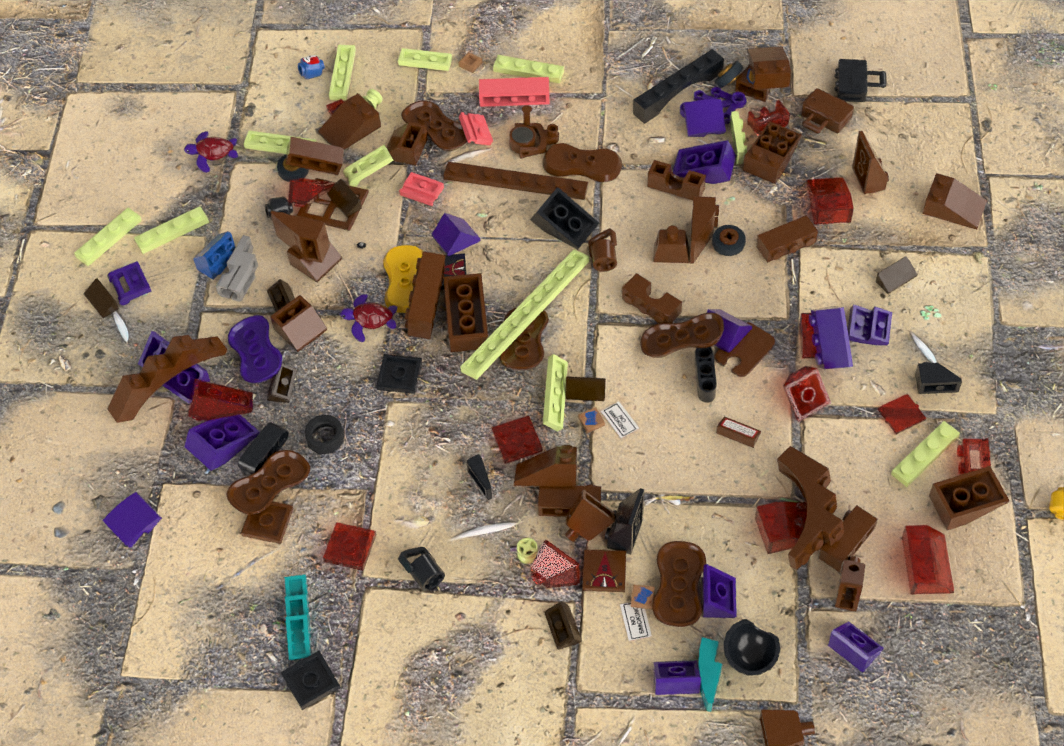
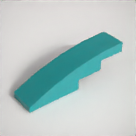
(297, 617)

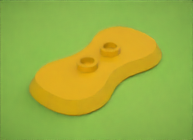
(400, 266)

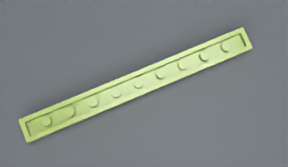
(524, 314)

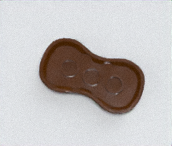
(444, 132)
(597, 164)
(697, 332)
(526, 350)
(256, 492)
(678, 596)

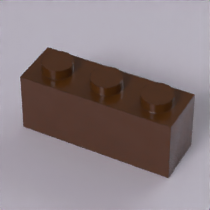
(314, 155)
(787, 238)
(558, 501)
(857, 528)

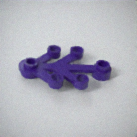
(733, 101)

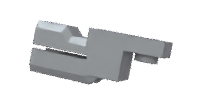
(241, 272)

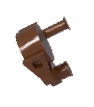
(523, 136)

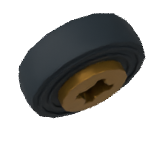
(728, 74)
(290, 172)

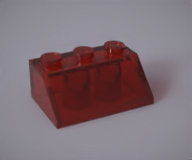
(927, 560)

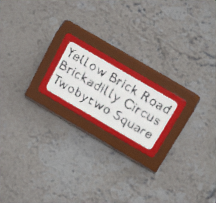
(738, 432)

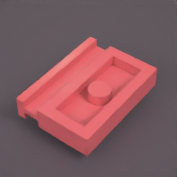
(475, 128)
(421, 189)

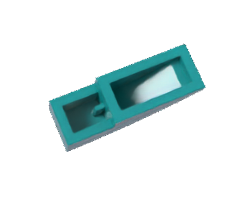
(709, 671)

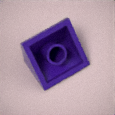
(454, 234)
(733, 331)
(718, 593)
(854, 646)
(676, 677)

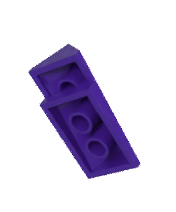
(181, 383)

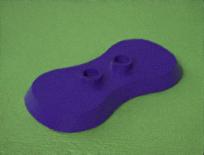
(257, 354)

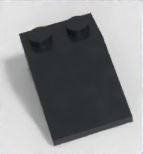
(564, 219)
(626, 523)

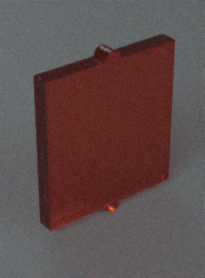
(901, 413)

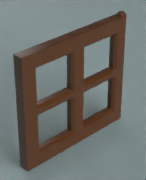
(362, 193)

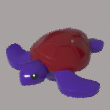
(211, 148)
(368, 315)

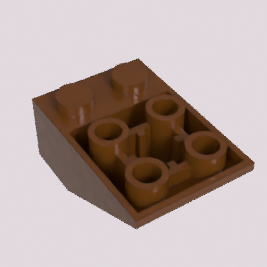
(771, 152)
(303, 235)

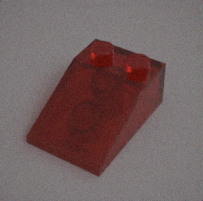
(830, 200)
(216, 401)
(781, 524)

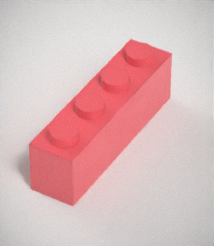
(514, 91)

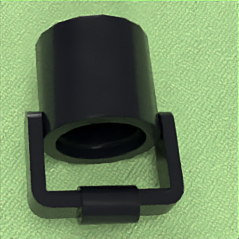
(422, 569)

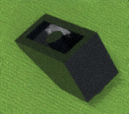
(935, 378)

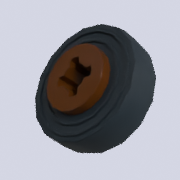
(728, 247)

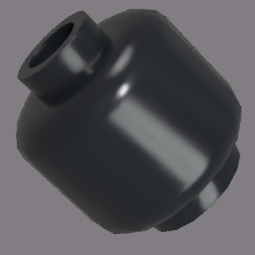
(278, 204)

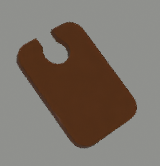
(748, 350)

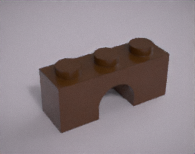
(663, 179)
(662, 310)

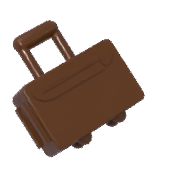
(826, 111)

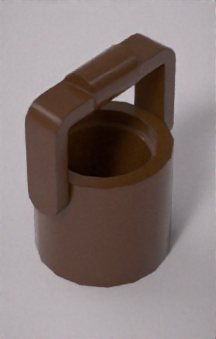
(603, 250)

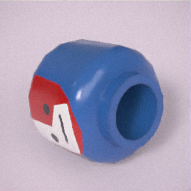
(310, 67)

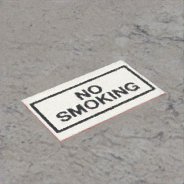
(620, 419)
(635, 622)

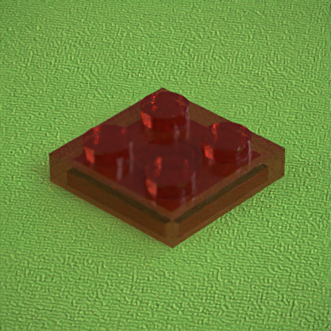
(516, 439)
(349, 546)

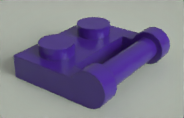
(135, 279)

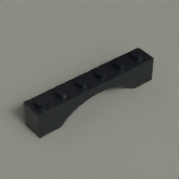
(655, 99)

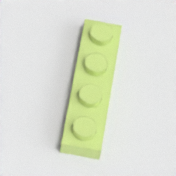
(528, 68)
(342, 72)
(268, 142)
(171, 230)
(108, 236)
(555, 392)
(925, 453)

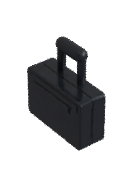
(852, 80)

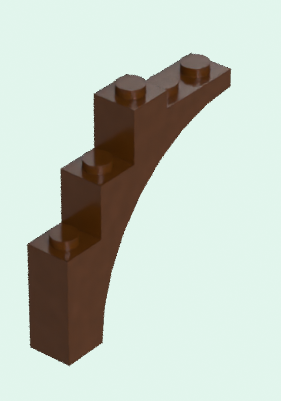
(157, 370)
(821, 523)

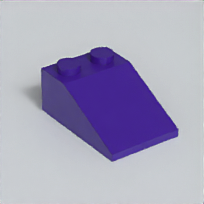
(711, 159)
(219, 440)

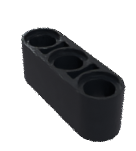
(705, 381)
(264, 445)

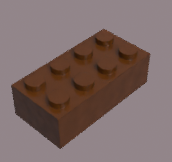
(425, 295)
(465, 312)

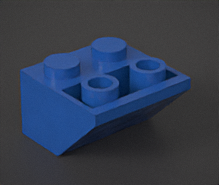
(214, 257)

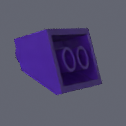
(831, 337)

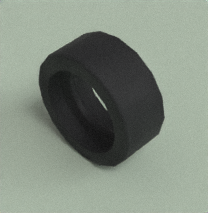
(328, 446)

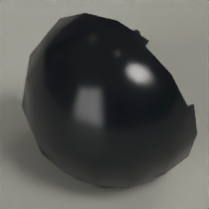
(750, 648)

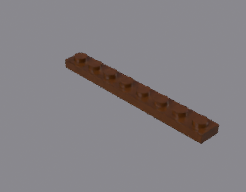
(514, 180)

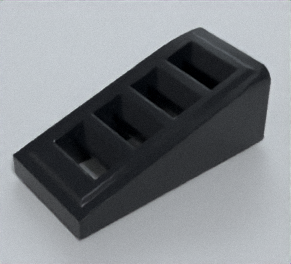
(477, 471)

